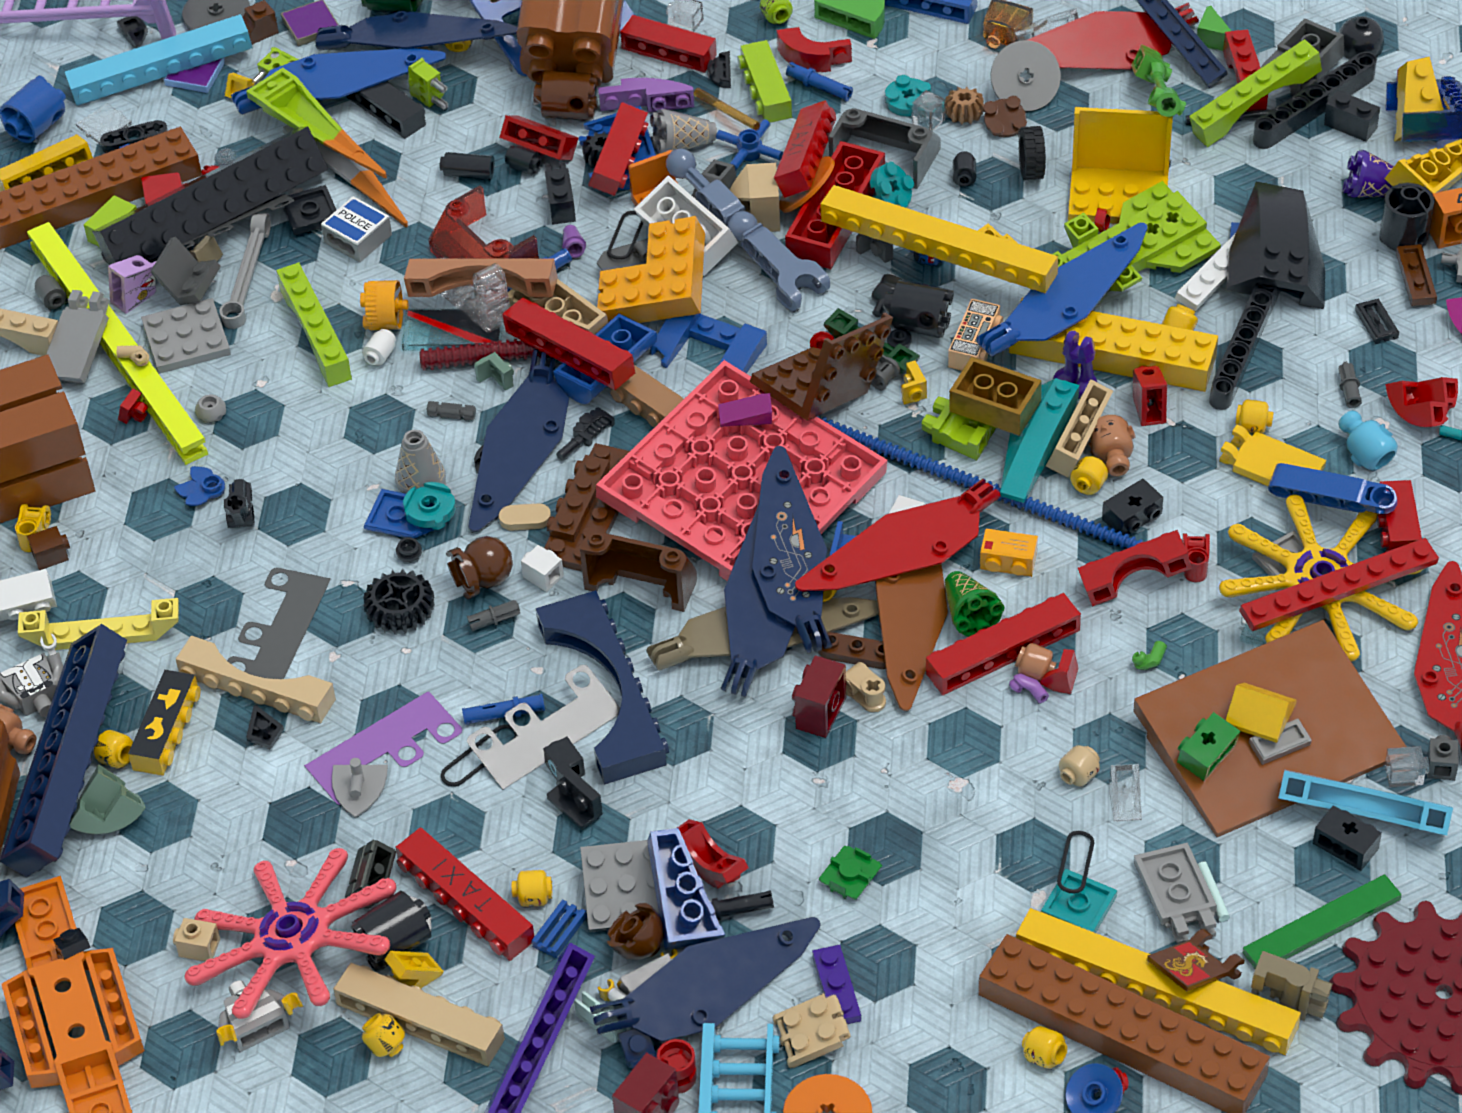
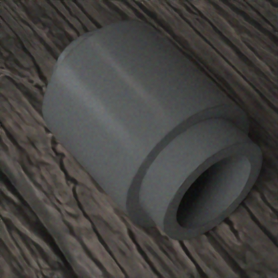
(50, 292)

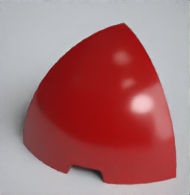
(1424, 401)

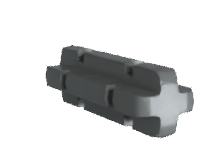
(451, 410)

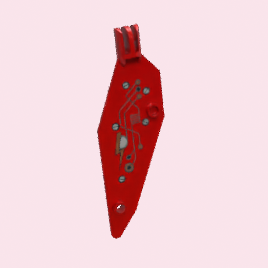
(1440, 652)

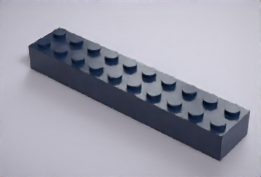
(64, 751)

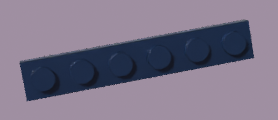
(1184, 40)

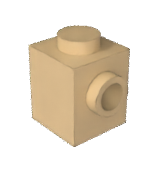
(196, 939)

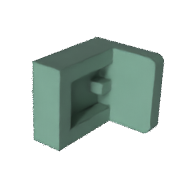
(494, 366)

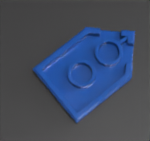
(390, 518)

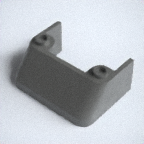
(889, 132)

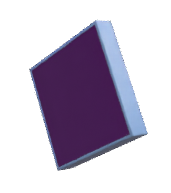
(197, 78)

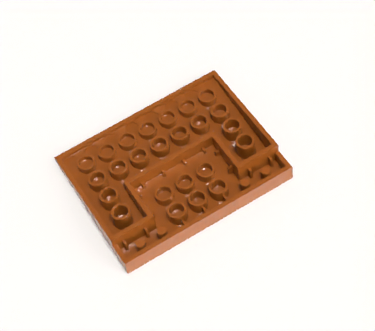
(1332, 704)

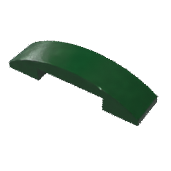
(842, 323)

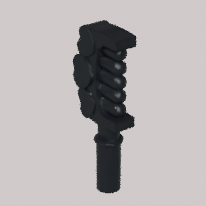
(585, 430)

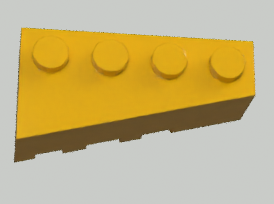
(1434, 170)

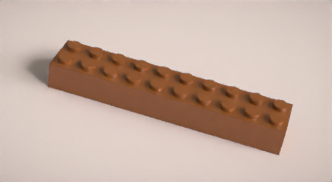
(87, 186)
(1124, 1026)

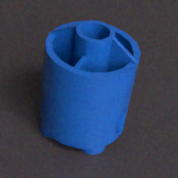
(32, 110)

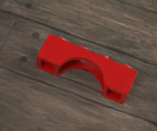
(1241, 56)
(1160, 554)

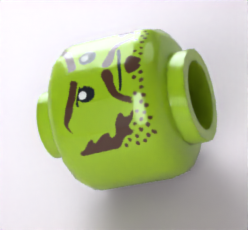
(776, 10)

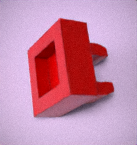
(132, 407)

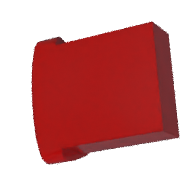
(1064, 676)

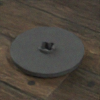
(205, 12)

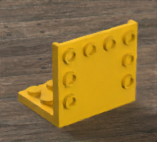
(1116, 158)

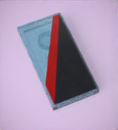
(443, 328)

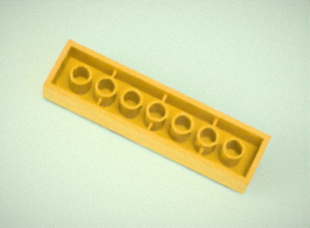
(1128, 343)

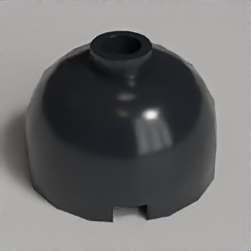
(1362, 35)

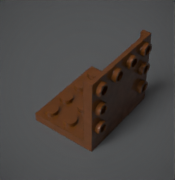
(827, 377)

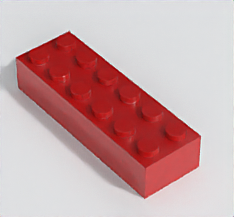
(820, 241)

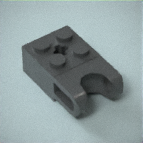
(1326, 41)

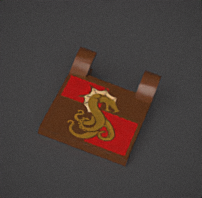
(1192, 964)

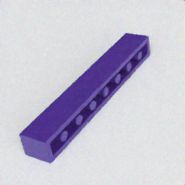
(541, 1031)

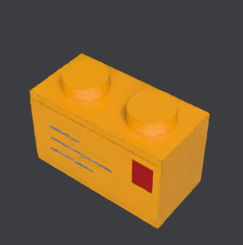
(1008, 552)

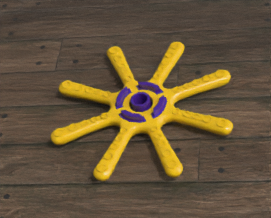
(1309, 564)

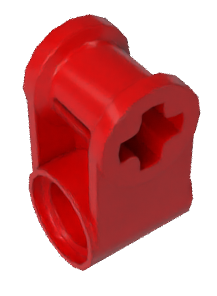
(1198, 552)

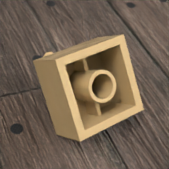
(759, 193)

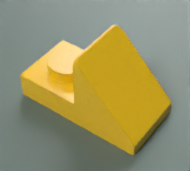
(413, 968)

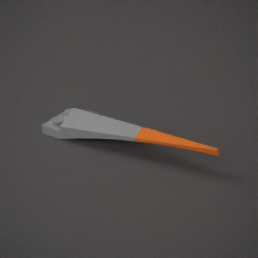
(359, 177)

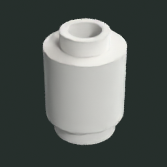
(379, 347)

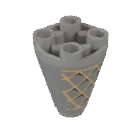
(679, 130)
(417, 463)

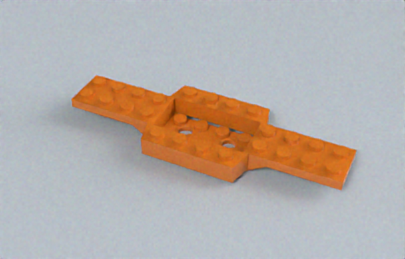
(86, 1064)

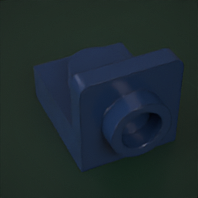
(634, 1046)

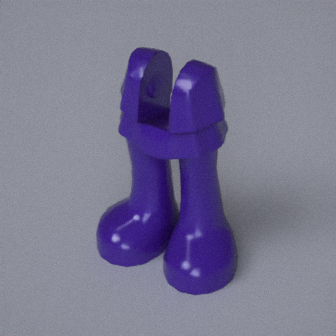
(1077, 355)

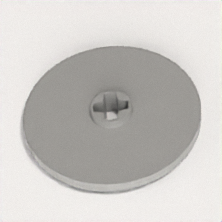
(1039, 64)

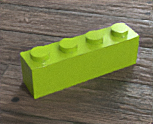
(765, 81)

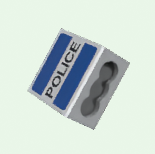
(356, 229)

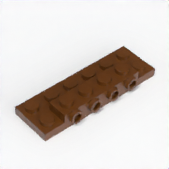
(580, 509)

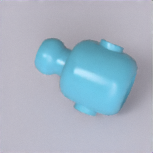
(1368, 441)

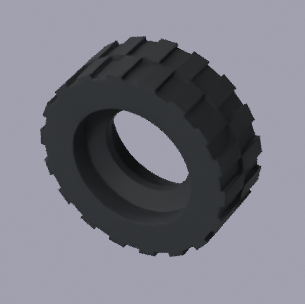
(1032, 152)

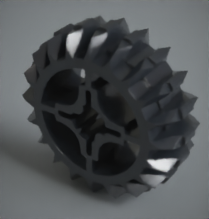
(398, 601)

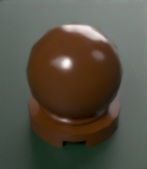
(482, 564)

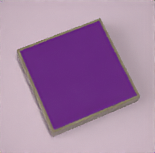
(306, 20)

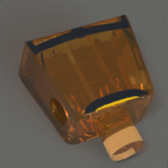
(1003, 20)

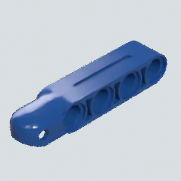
(1332, 489)

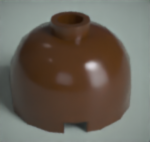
(637, 933)

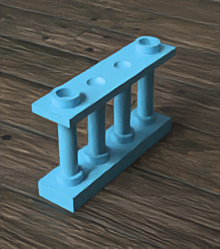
(713, 1068)

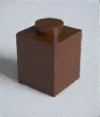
(48, 547)

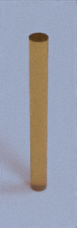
(727, 109)

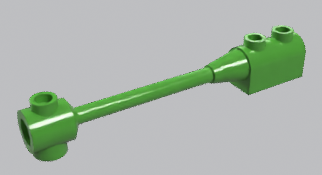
(1151, 67)

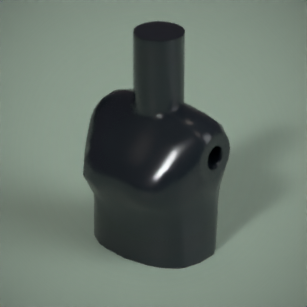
(886, 284)

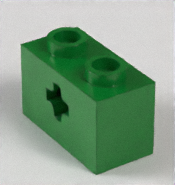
(1207, 746)

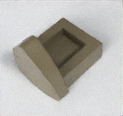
(207, 250)

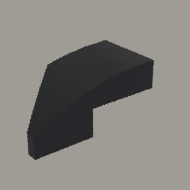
(133, 30)

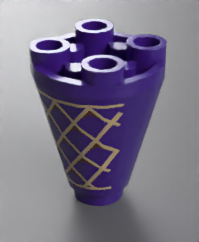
(1366, 176)

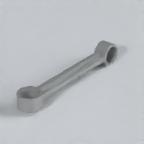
(259, 229)

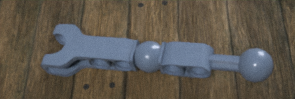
(758, 241)

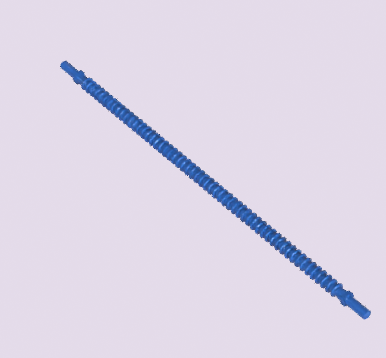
(968, 480)

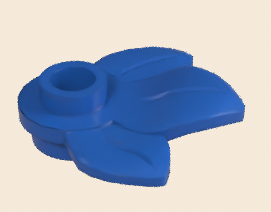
(201, 487)

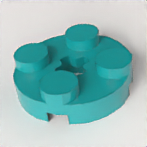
(904, 87)
(893, 175)
(429, 517)

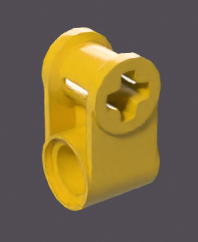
(31, 521)

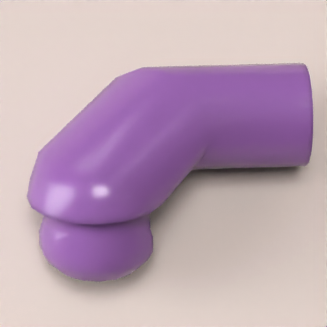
(1032, 685)

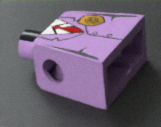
(130, 282)

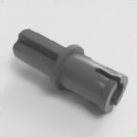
(1350, 385)
(494, 615)

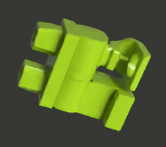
(957, 431)

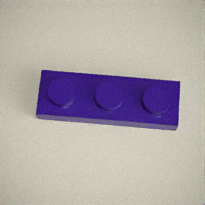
(836, 980)

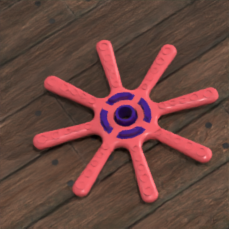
(292, 933)

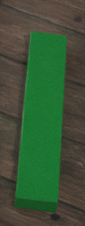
(1325, 920)

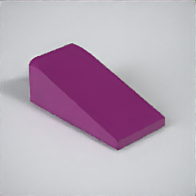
(746, 411)

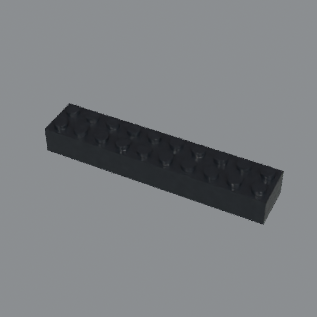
(213, 197)

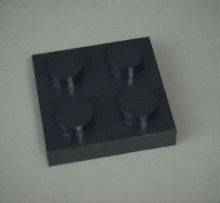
(309, 209)

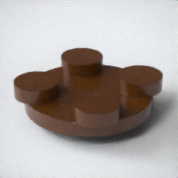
(1004, 116)

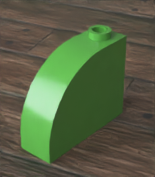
(859, 16)

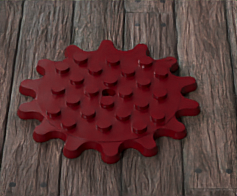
(1398, 998)

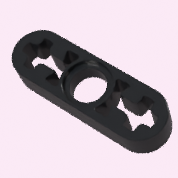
(125, 133)

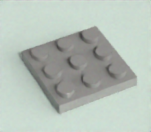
(185, 335)
(615, 881)

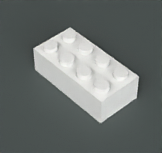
(673, 202)

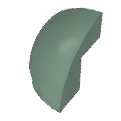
(105, 804)

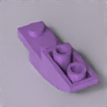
(647, 92)

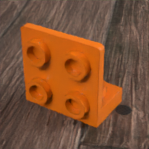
(647, 175)

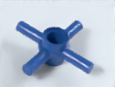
(749, 144)

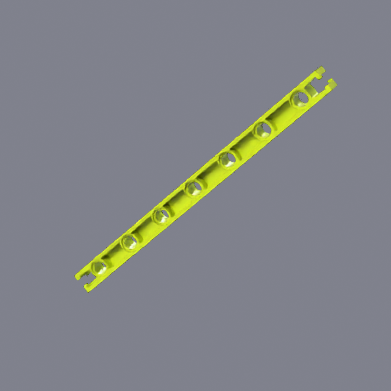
(161, 402)

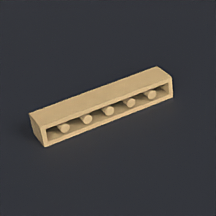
(420, 1013)

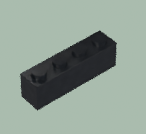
(391, 108)

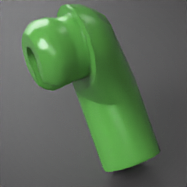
(1145, 661)

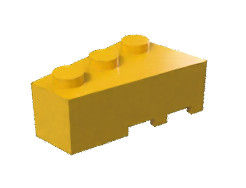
(1416, 90)

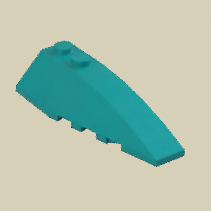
(1033, 448)

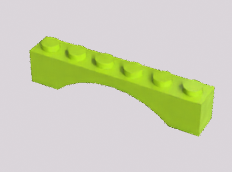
(1290, 68)
(322, 338)

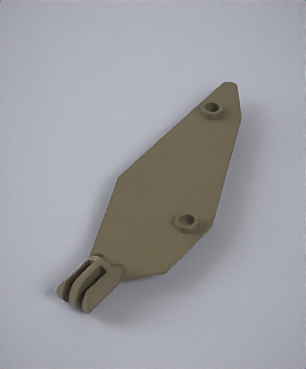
(709, 636)

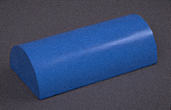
(621, 333)

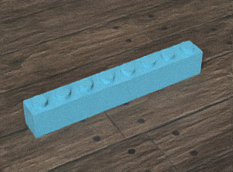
(158, 59)

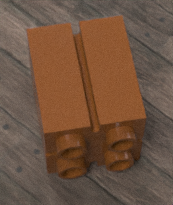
(38, 441)

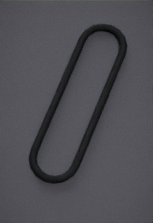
(616, 233)
(466, 753)
(1064, 861)

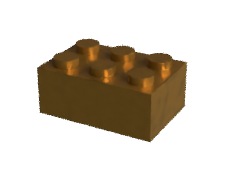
(995, 396)

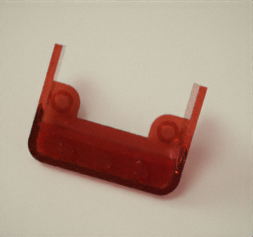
(457, 241)

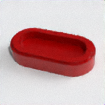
(1102, 219)

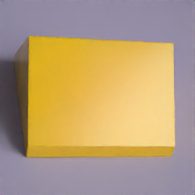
(1259, 711)

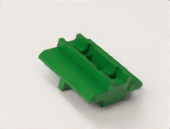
(850, 872)

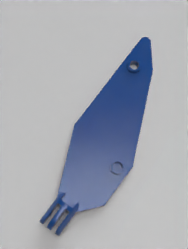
(345, 72)
(1070, 296)

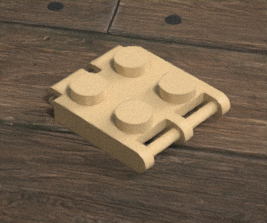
(812, 1029)

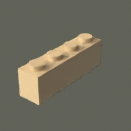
(1079, 428)

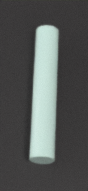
(1221, 910)

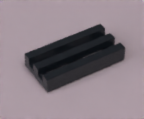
(1375, 327)

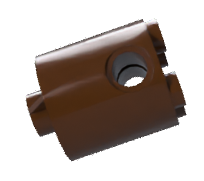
(567, 95)

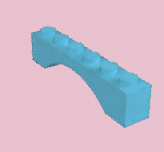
(1366, 802)

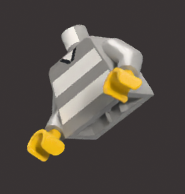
(264, 1022)

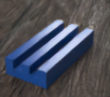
(563, 907)

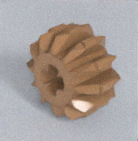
(964, 105)

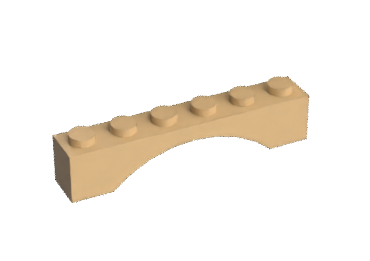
(27, 330)
(300, 696)

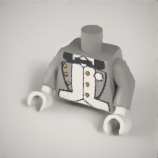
(32, 682)

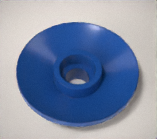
(1087, 1082)

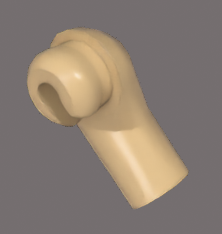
(135, 353)

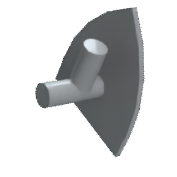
(358, 785)

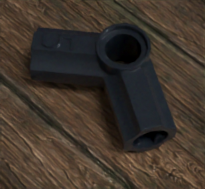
(239, 505)

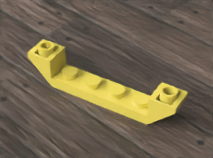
(134, 628)

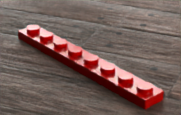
(1338, 584)

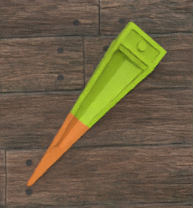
(289, 101)

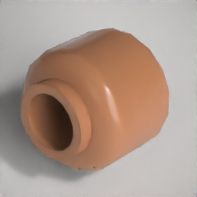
(1035, 661)

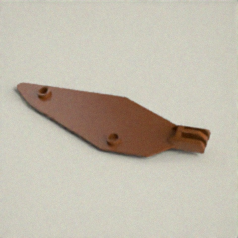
(911, 619)

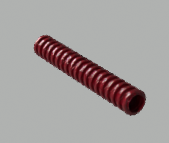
(472, 354)

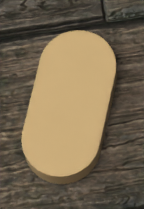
(524, 516)

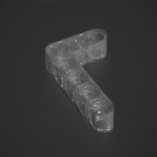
(484, 299)

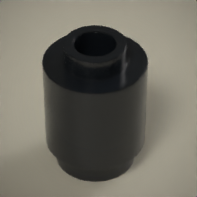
(523, 159)
(964, 169)

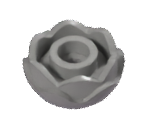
(210, 408)

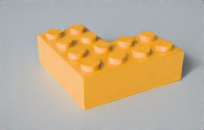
(664, 285)

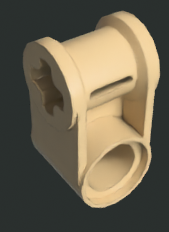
(865, 687)

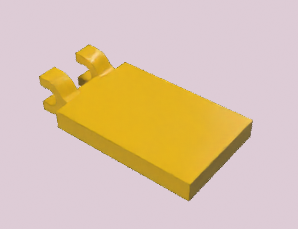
(1262, 453)

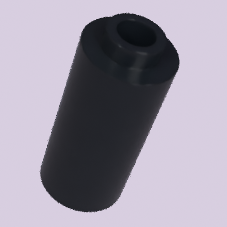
(467, 165)

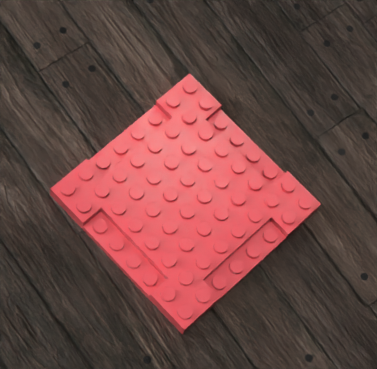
(706, 479)

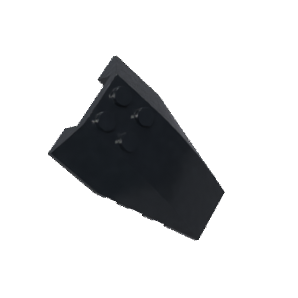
(1277, 246)

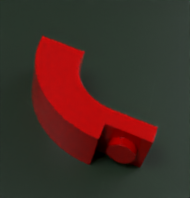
(811, 54)
(708, 858)

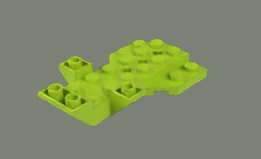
(1173, 237)

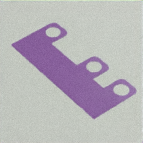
(386, 736)

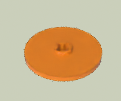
(794, 201)
(827, 1094)

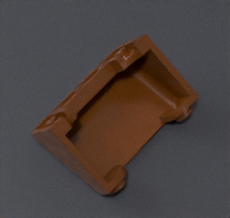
(610, 556)

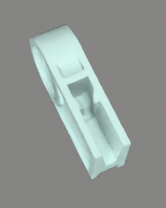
(583, 1012)

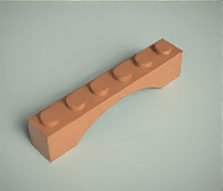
(435, 276)

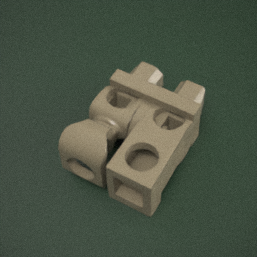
(1292, 984)

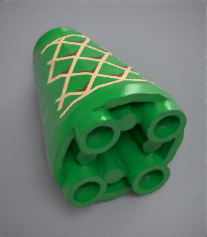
(971, 604)

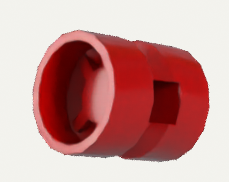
(680, 1056)

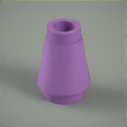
(573, 241)

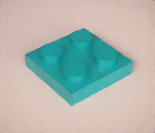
(1081, 909)

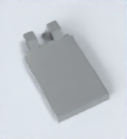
(78, 336)
(1177, 889)

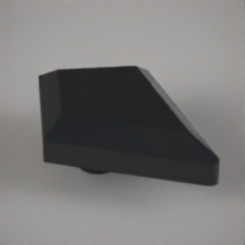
(263, 728)

